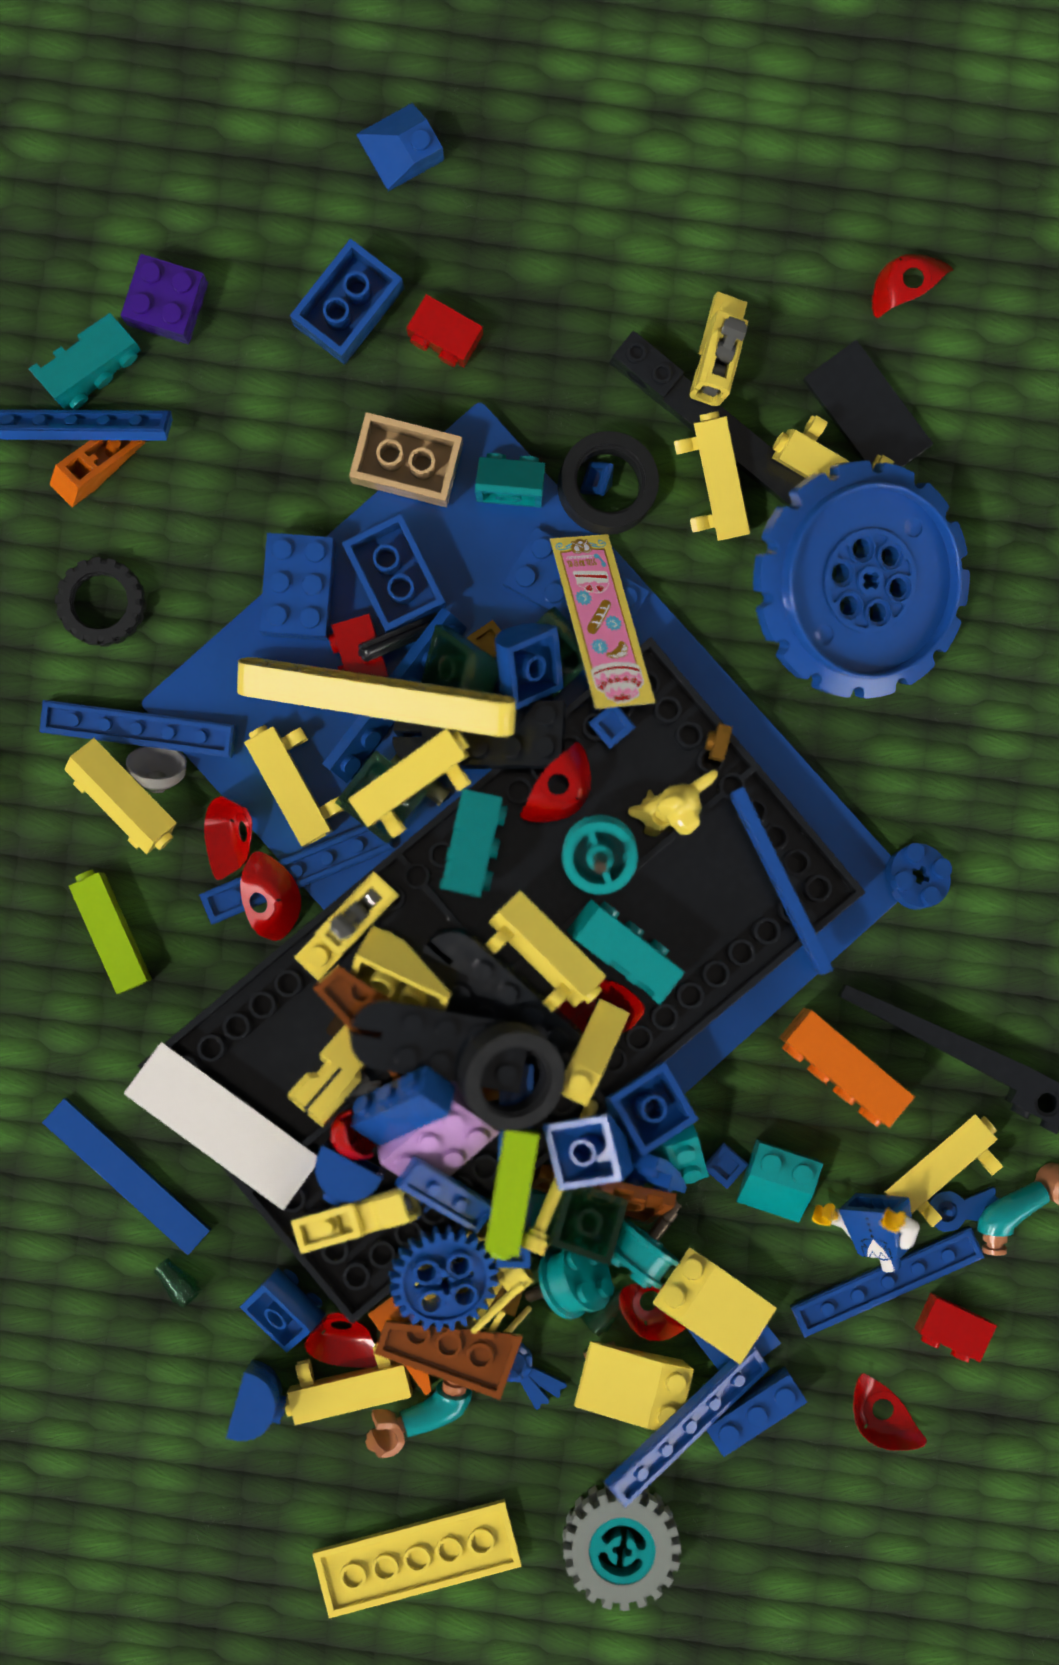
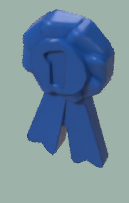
(956, 1209)
(534, 1378)

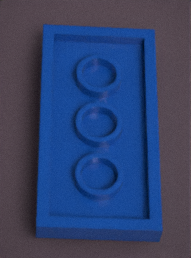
(538, 579)

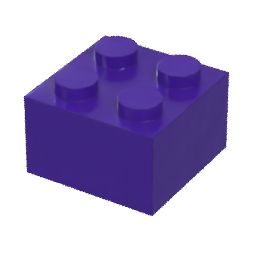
(164, 298)

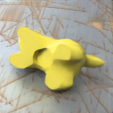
(676, 806)

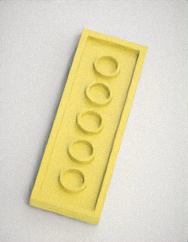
(417, 1558)

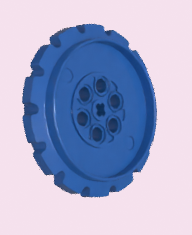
(802, 601)

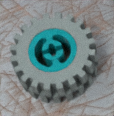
(656, 1553)

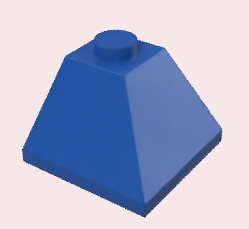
(401, 146)
(587, 1151)

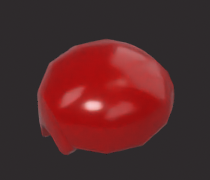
(349, 1141)

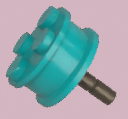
(599, 854)
(644, 1252)
(571, 1284)

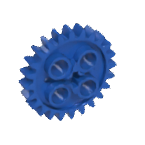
(447, 1304)

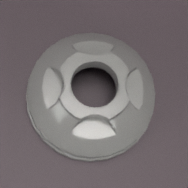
(156, 768)

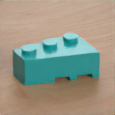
(87, 363)
(473, 843)
(626, 949)

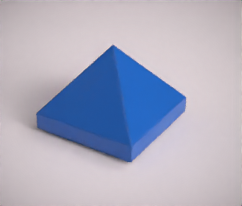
(597, 478)

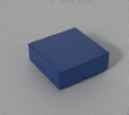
(612, 726)
(725, 1165)

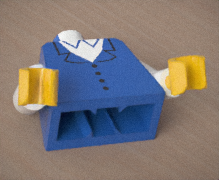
(876, 1224)

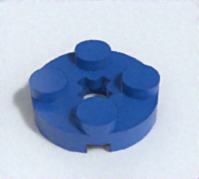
(903, 881)

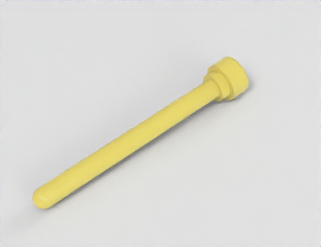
(536, 1238)

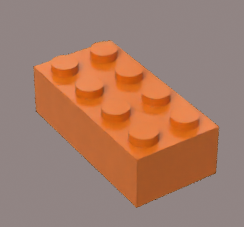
(851, 1071)

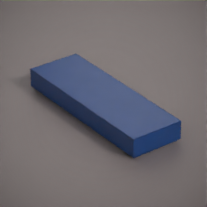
(445, 1194)

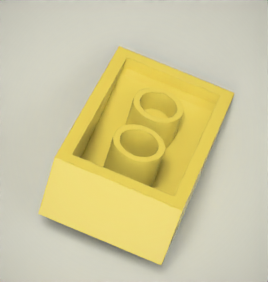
(397, 971)
(714, 1306)
(632, 1385)

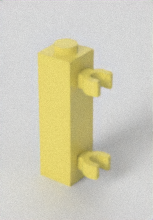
(805, 455)
(721, 477)
(410, 777)
(288, 785)
(120, 797)
(547, 951)
(945, 1163)
(346, 1391)

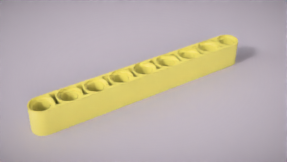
(377, 696)

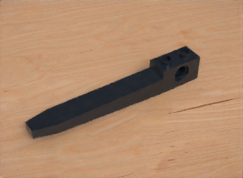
(671, 390)
(1024, 1082)

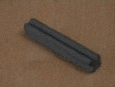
(394, 639)

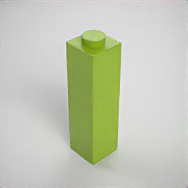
(109, 931)
(511, 1193)

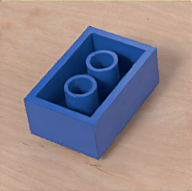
(347, 301)
(394, 573)
(297, 586)

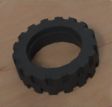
(72, 582)

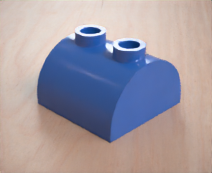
(529, 662)
(650, 1109)
(345, 1178)
(284, 1309)
(257, 1403)

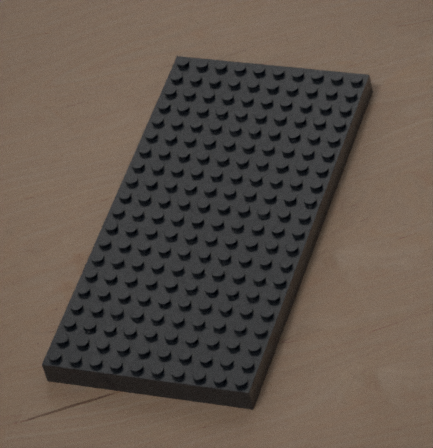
(690, 892)

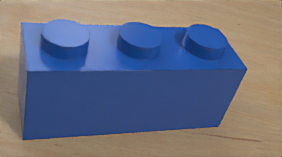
(403, 1106)
(756, 1411)

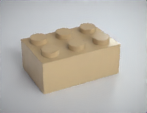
(406, 459)

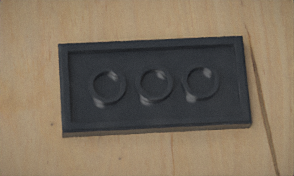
(866, 407)

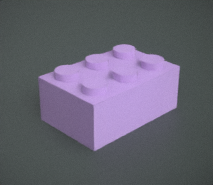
(443, 1144)

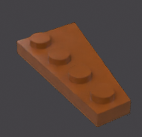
(346, 995)
(643, 1203)
(459, 1356)

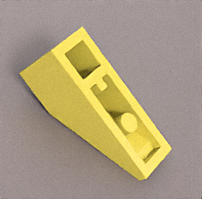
(593, 1051)

